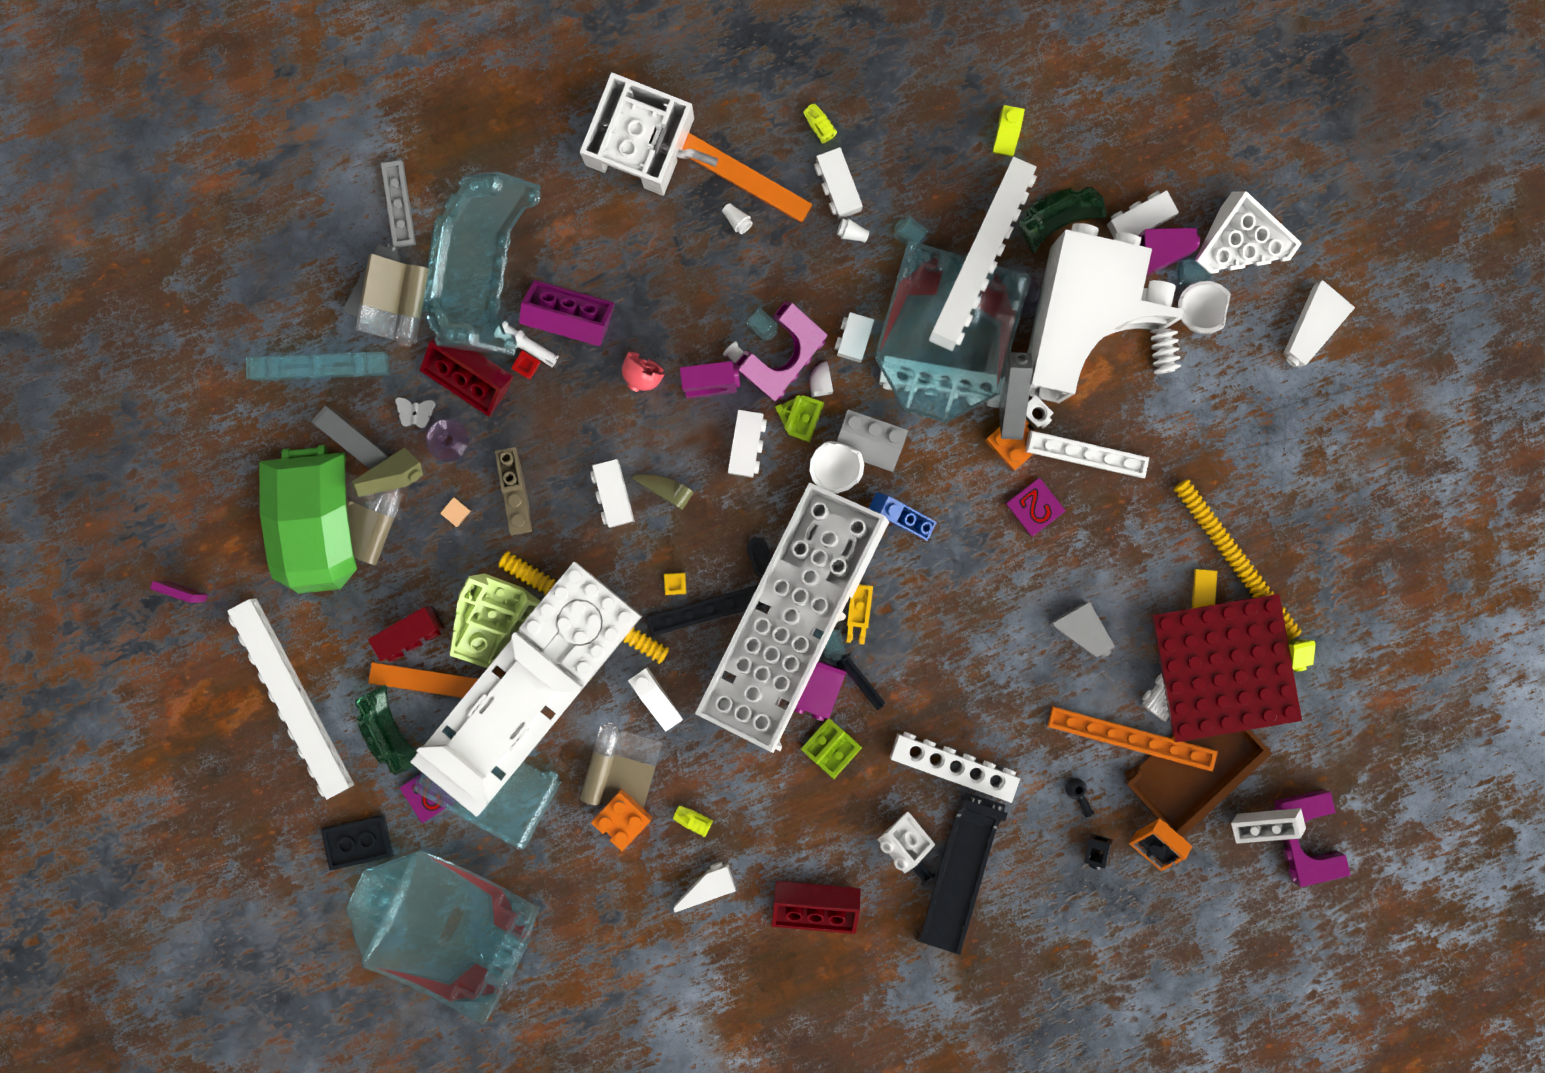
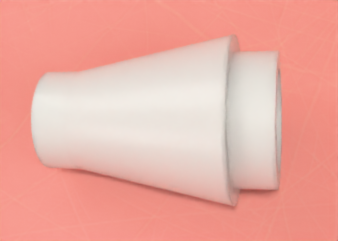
(738, 219)
(852, 231)

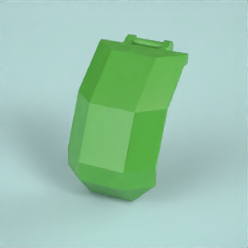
(306, 520)

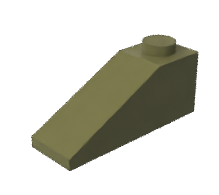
(390, 474)

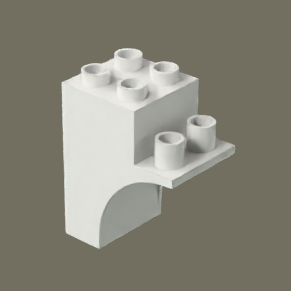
(1087, 294)

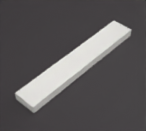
(1086, 454)

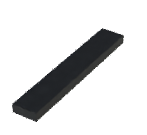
(701, 611)

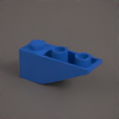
(903, 516)

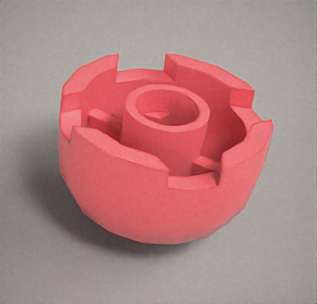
(641, 373)

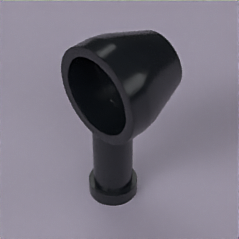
(1070, 790)

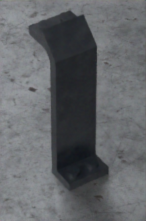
(961, 873)

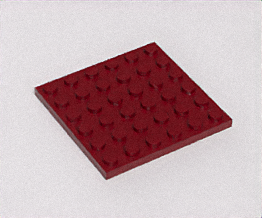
(1226, 668)

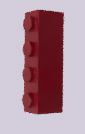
(467, 375)
(816, 907)

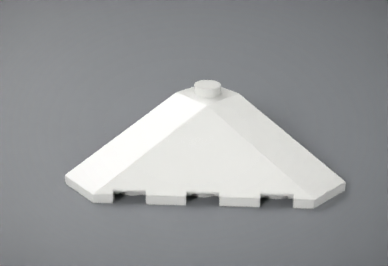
(1245, 236)

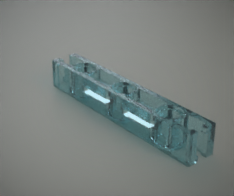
(317, 366)

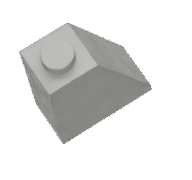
(1085, 630)

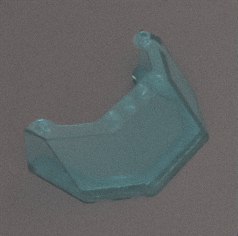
(470, 262)

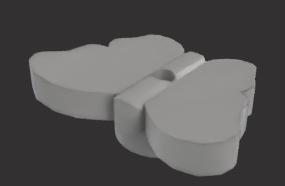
(407, 411)

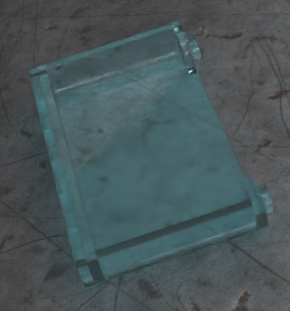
(512, 811)

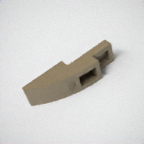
(514, 491)

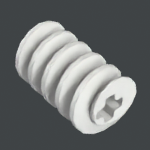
(1165, 350)

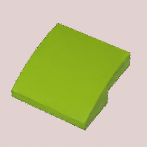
(831, 748)

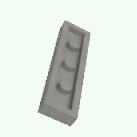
(398, 204)

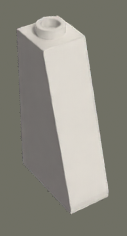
(1318, 321)

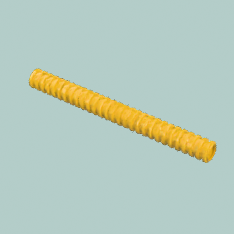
(1229, 549)
(545, 584)

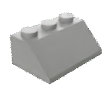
(876, 440)

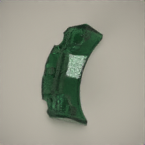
(1058, 211)
(382, 732)

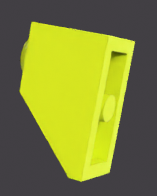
(1008, 130)
(1301, 653)

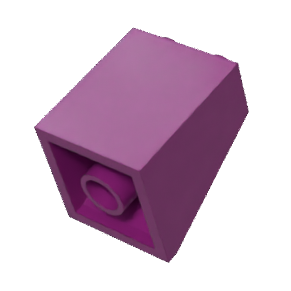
(1168, 246)
(821, 691)

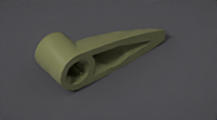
(665, 488)

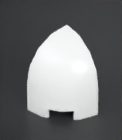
(821, 380)

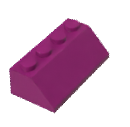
(566, 313)

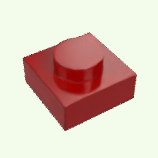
(526, 365)

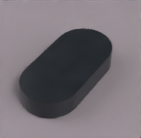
(759, 555)

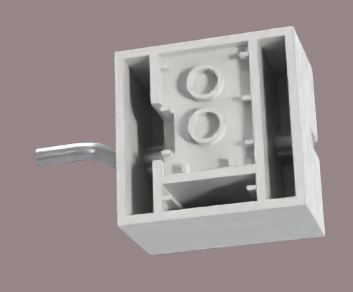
(624, 134)

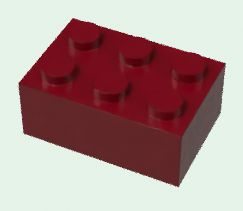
(407, 634)

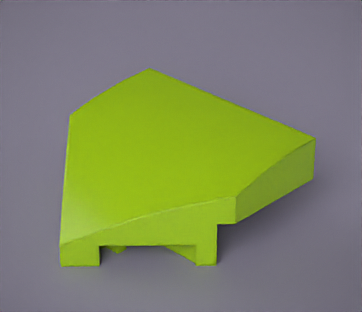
(800, 416)

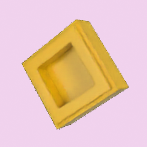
(675, 583)

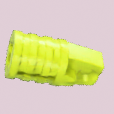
(819, 123)
(692, 820)

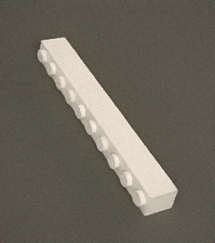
(982, 254)
(290, 698)

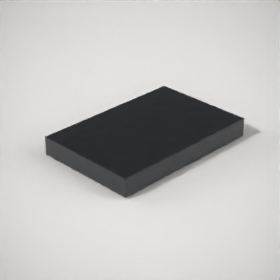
(357, 842)

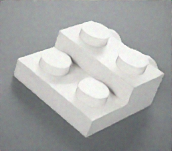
(906, 843)

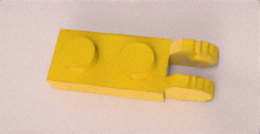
(859, 612)

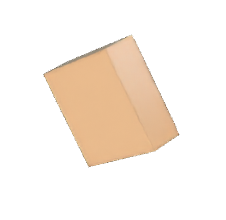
(455, 512)

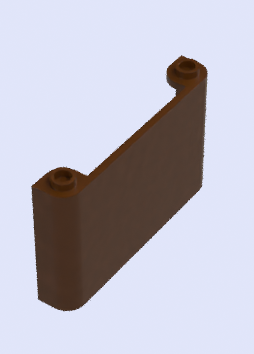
(1186, 793)

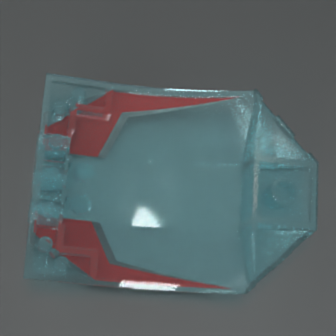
(926, 375)
(441, 930)

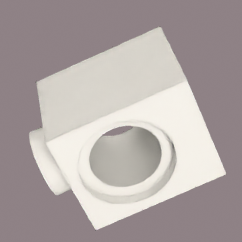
(1036, 403)

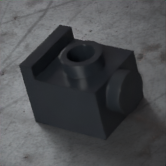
(1100, 843)

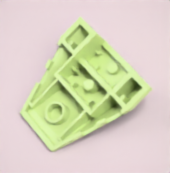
(487, 617)

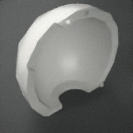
(1204, 307)
(836, 466)

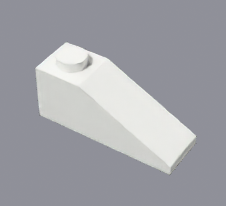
(655, 699)
(711, 885)

